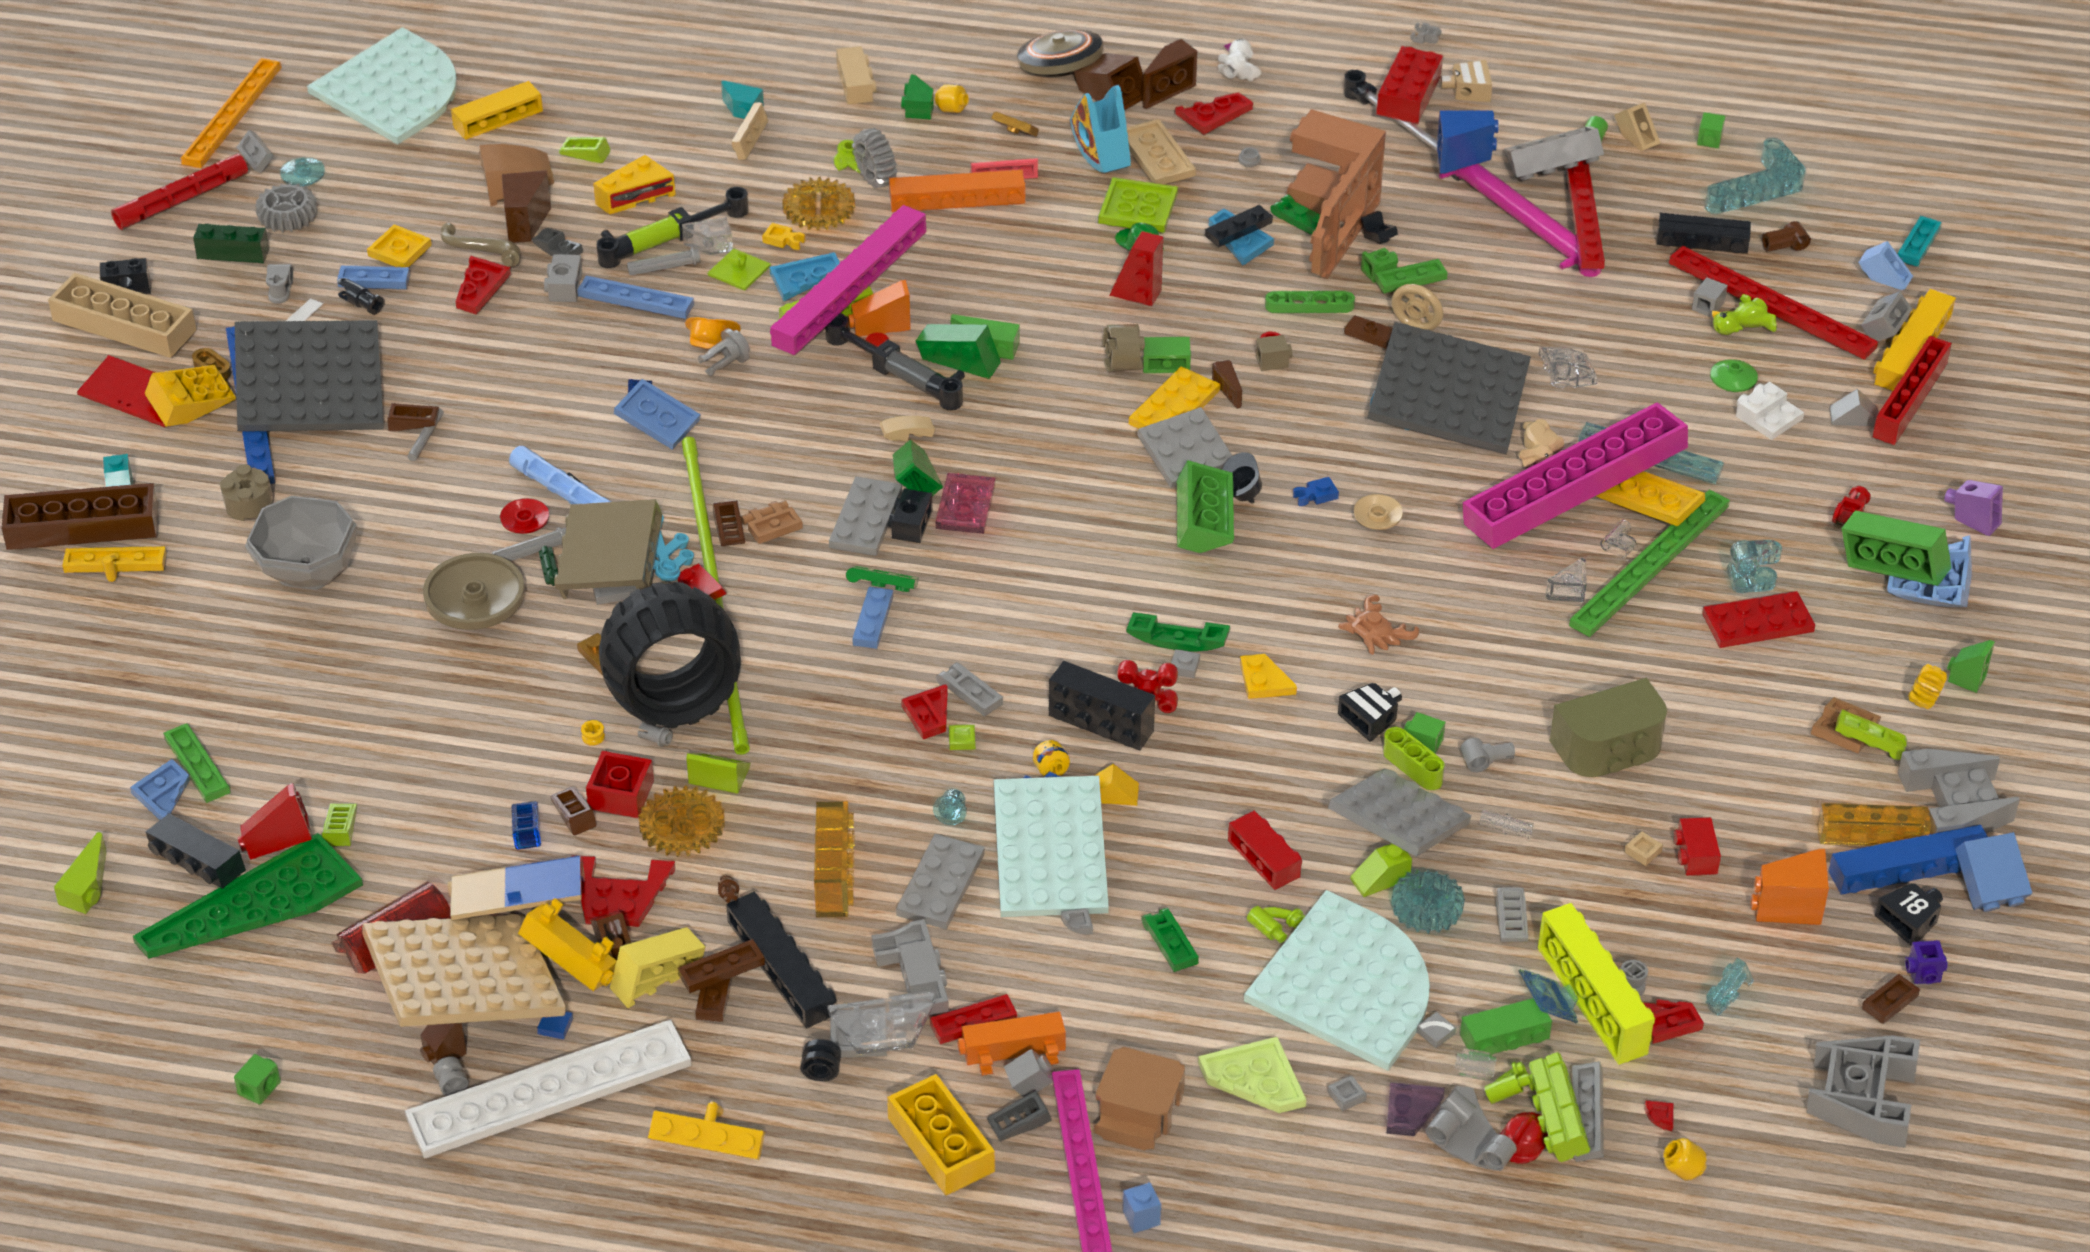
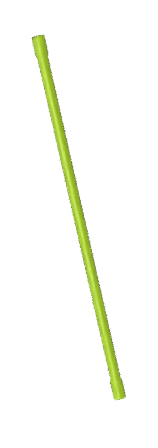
(690, 453)

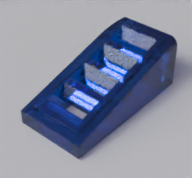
(526, 827)

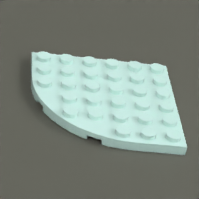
(391, 85)
(1347, 981)

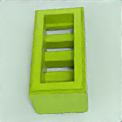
(586, 148)
(339, 824)

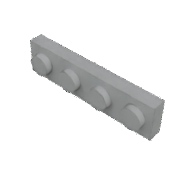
(1589, 1097)

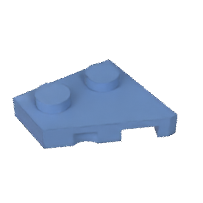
(161, 788)

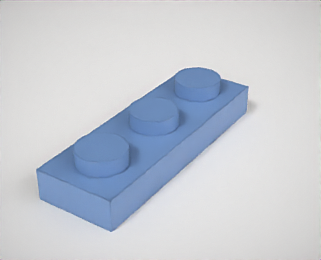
(376, 277)
(872, 617)

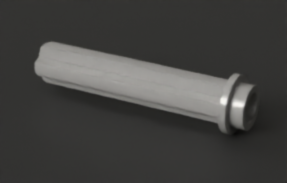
(664, 262)
(532, 545)

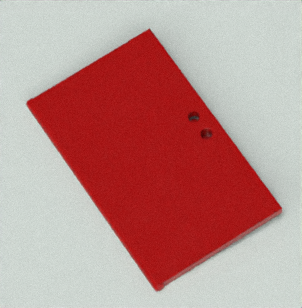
(122, 388)

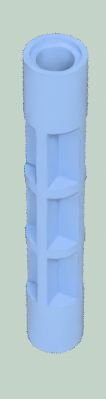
(552, 478)

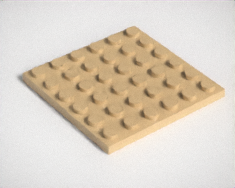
(461, 970)

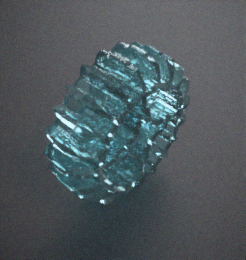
(1427, 901)

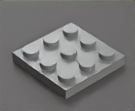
(1183, 439)

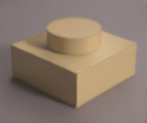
(1643, 848)

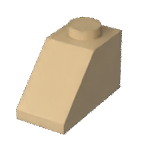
(1637, 127)

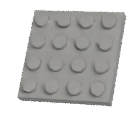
(1400, 812)

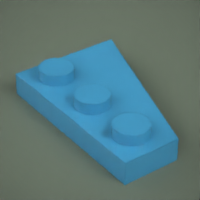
(802, 275)

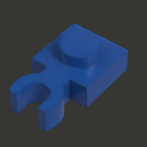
(1319, 490)

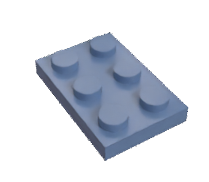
(657, 414)

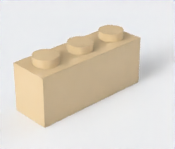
(855, 75)

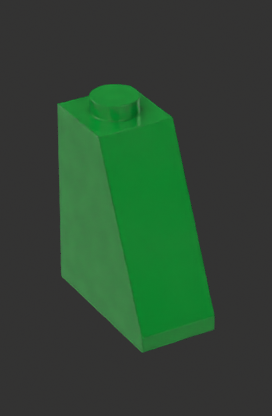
(915, 469)

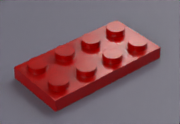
(1758, 619)

